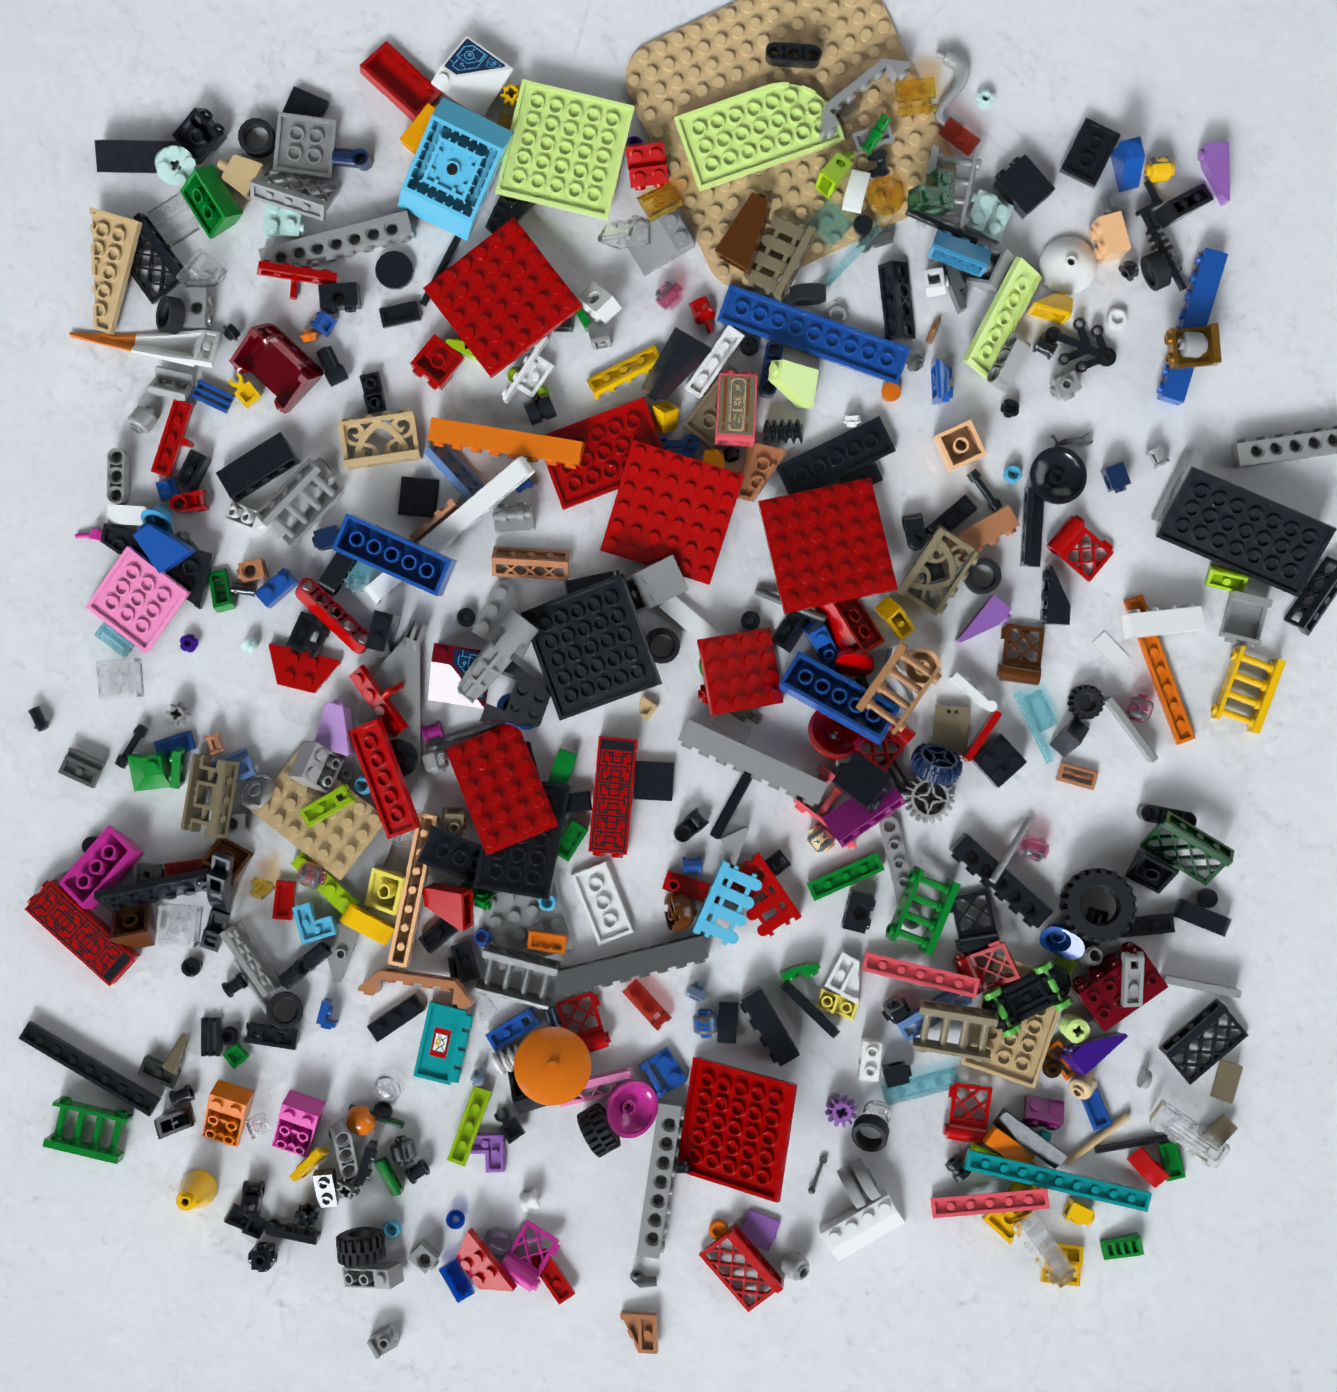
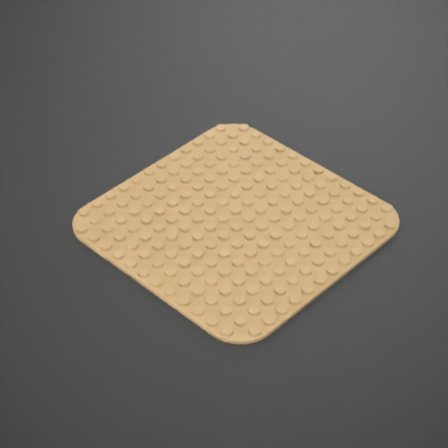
(726, 58)

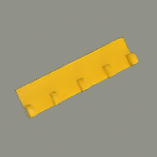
(623, 371)

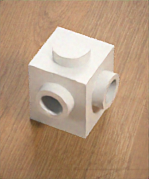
(935, 282)

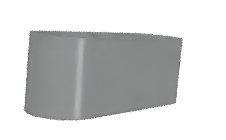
(1008, 362)
(123, 484)
(345, 1158)

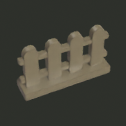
(781, 267)

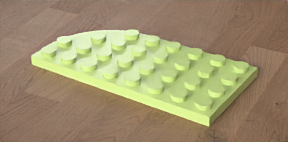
(752, 132)

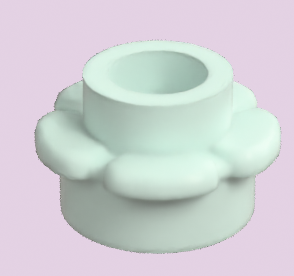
(984, 103)
(249, 645)

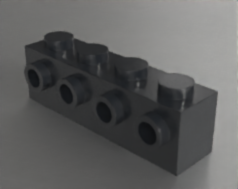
(769, 1025)

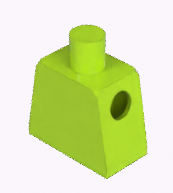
(834, 173)

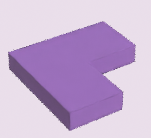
(494, 1149)

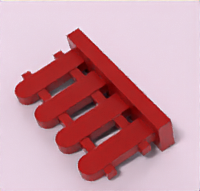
(772, 900)

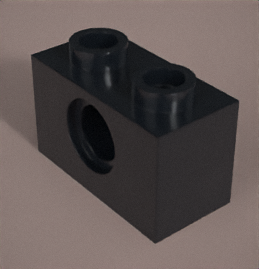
(329, 293)
(854, 900)

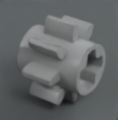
(172, 713)

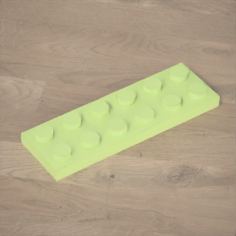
(1002, 316)

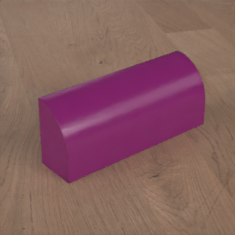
(851, 820)

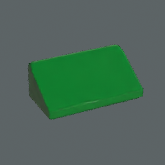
(389, 1176)

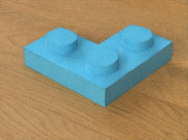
(309, 927)

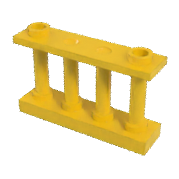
(1267, 687)

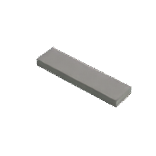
(1130, 729)
(1201, 985)

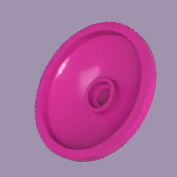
(639, 1112)

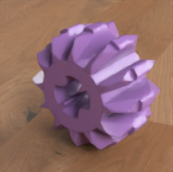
(843, 1116)

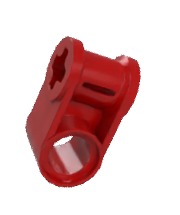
(193, 502)

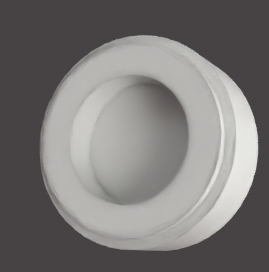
(1116, 318)

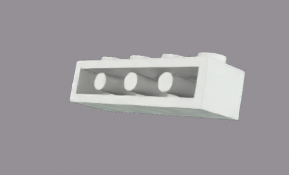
(1163, 622)

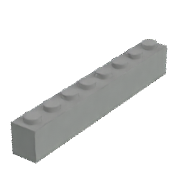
(753, 762)

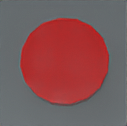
(855, 663)

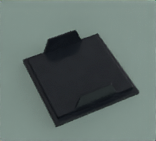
(418, 497)

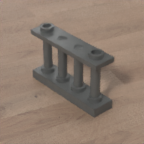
(525, 960)

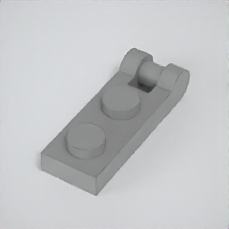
(1132, 979)

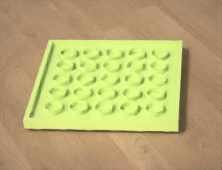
(565, 149)

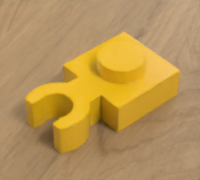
(246, 391)

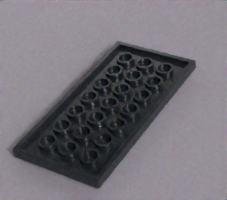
(1245, 531)

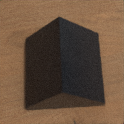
(1150, 871)

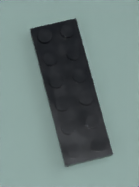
(836, 457)
(153, 890)

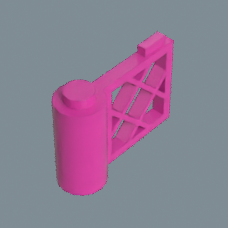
(523, 1271)

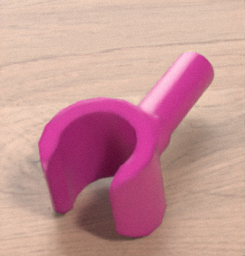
(95, 534)

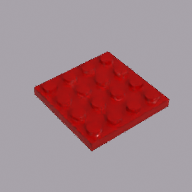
(740, 671)

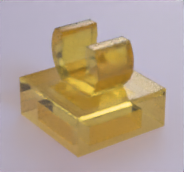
(261, 888)

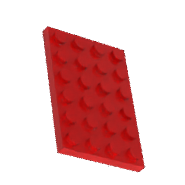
(605, 454)
(501, 787)

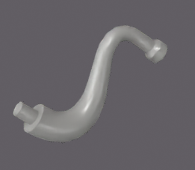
(961, 71)

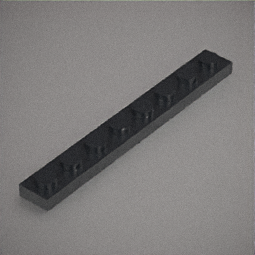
(89, 1068)

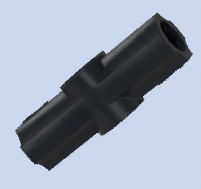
(312, 958)

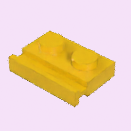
(310, 1163)

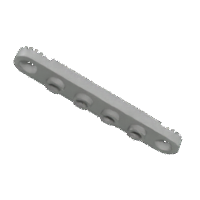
(897, 863)

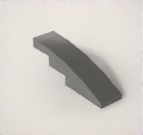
(955, 287)

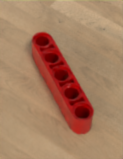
(328, 607)

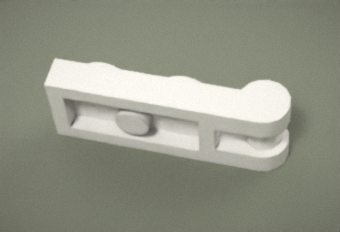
(975, 692)

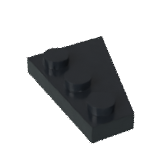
(505, 210)

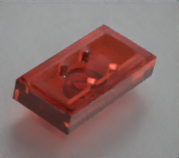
(959, 136)

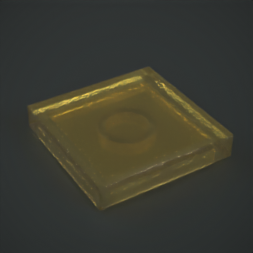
(660, 201)

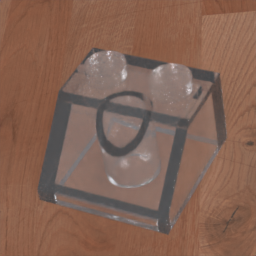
(626, 232)

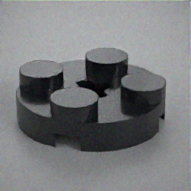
(409, 753)

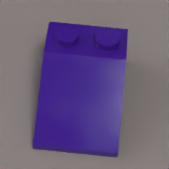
(1087, 1054)

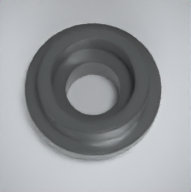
(915, 362)

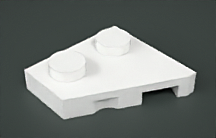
(845, 978)

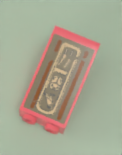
(736, 409)

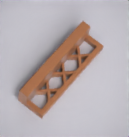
(530, 559)

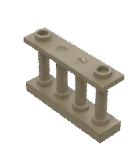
(950, 1012)

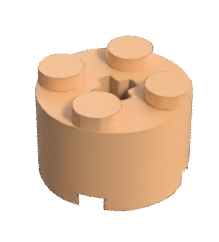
(927, 658)

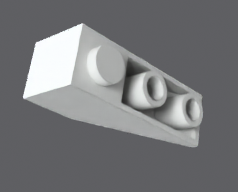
(246, 517)

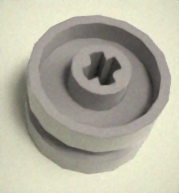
(860, 1182)

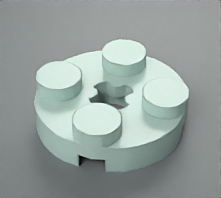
(164, 168)

